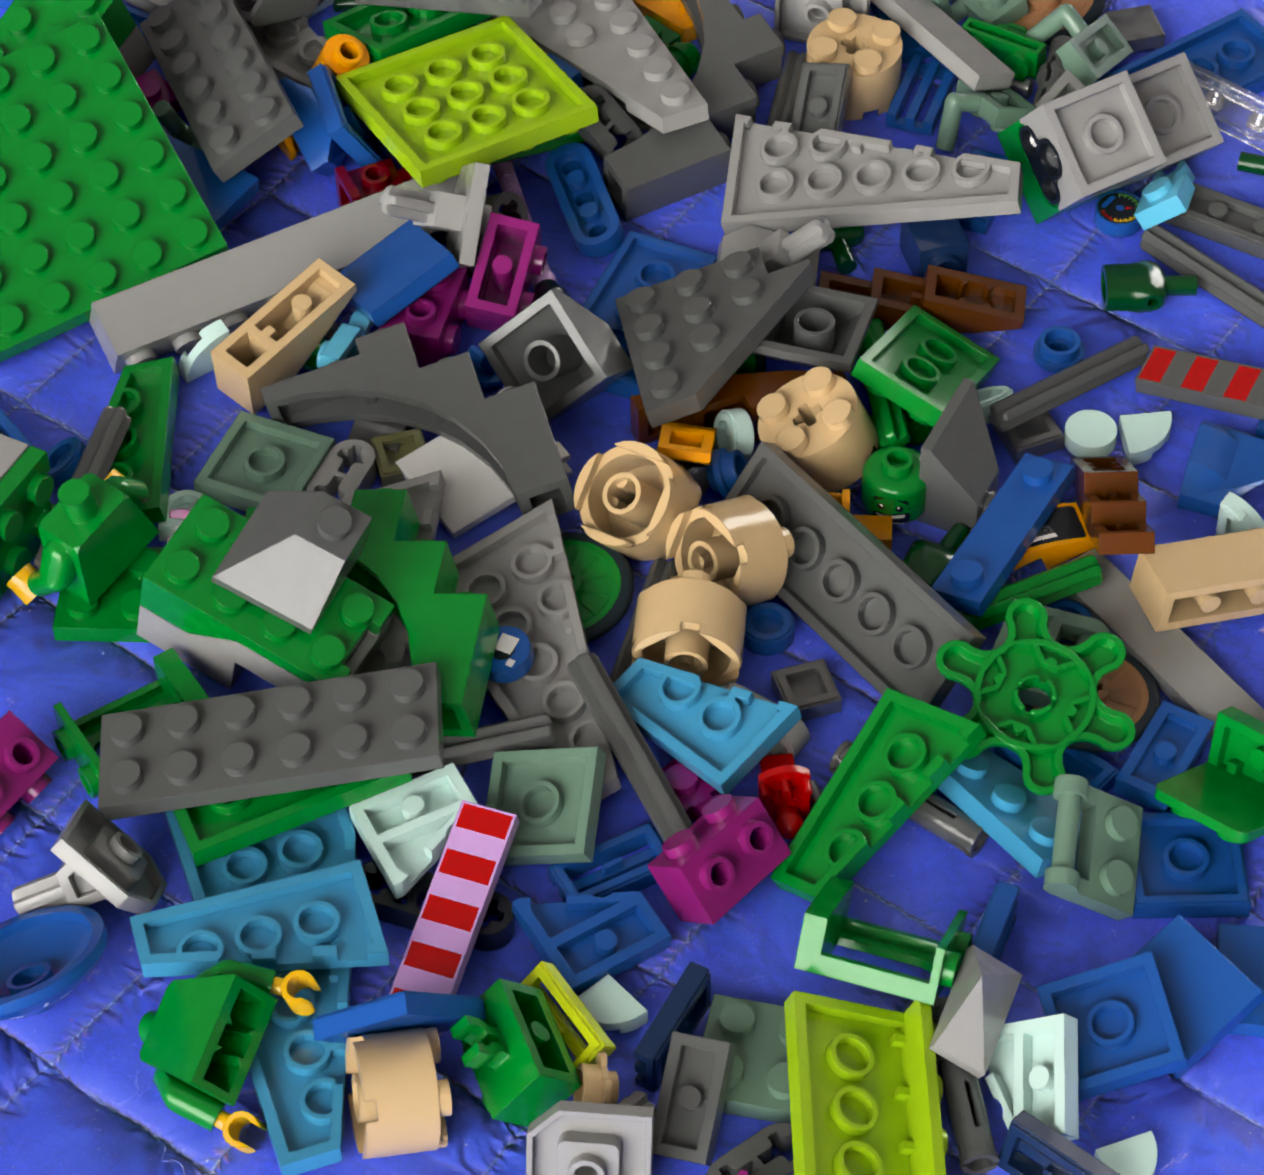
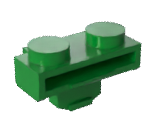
(1010, 46)

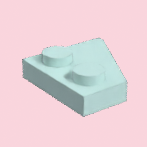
(410, 825)
(1038, 1072)

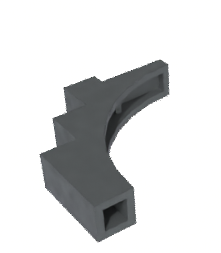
(692, 159)
(443, 398)

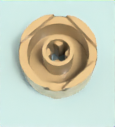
(871, 49)
(819, 427)
(633, 498)
(734, 544)
(691, 627)
(396, 1092)

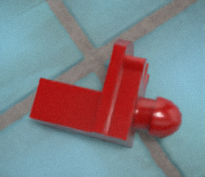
(785, 792)

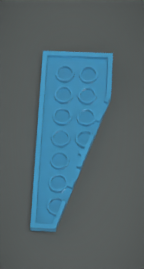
(293, 1076)

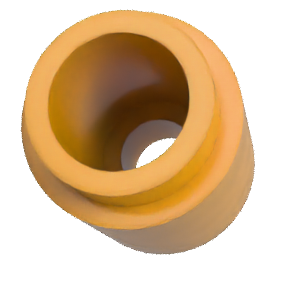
(343, 54)

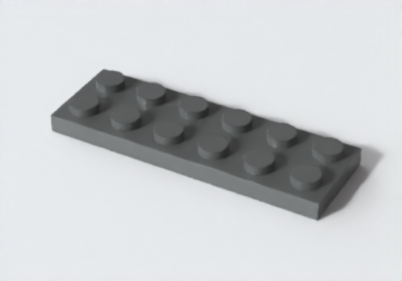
(221, 81)
(854, 585)
(271, 741)

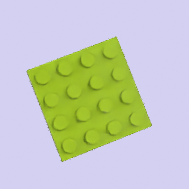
(466, 100)

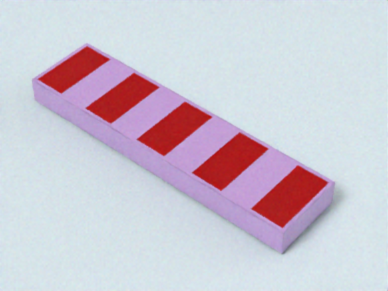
(457, 900)

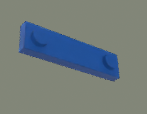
(1003, 533)

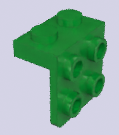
(1230, 786)

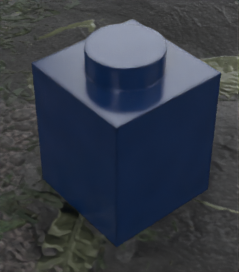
(934, 243)

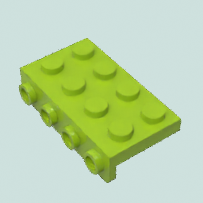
(863, 1088)

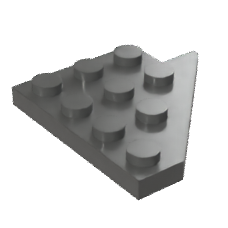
(702, 327)

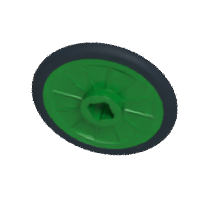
(601, 583)

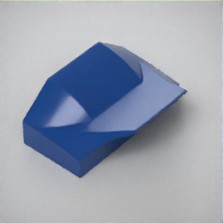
(313, 139)
(1220, 463)

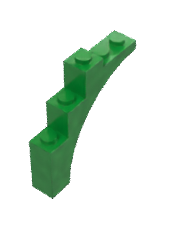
(422, 582)

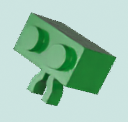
(517, 1053)

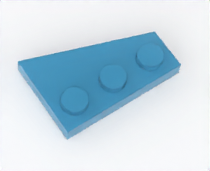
(702, 725)

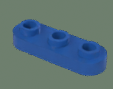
(584, 200)

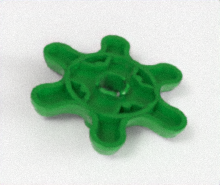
(1063, 672)

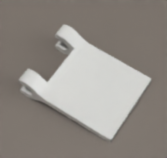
(471, 486)

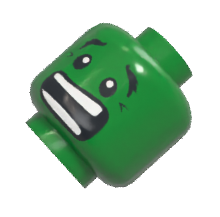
(893, 484)

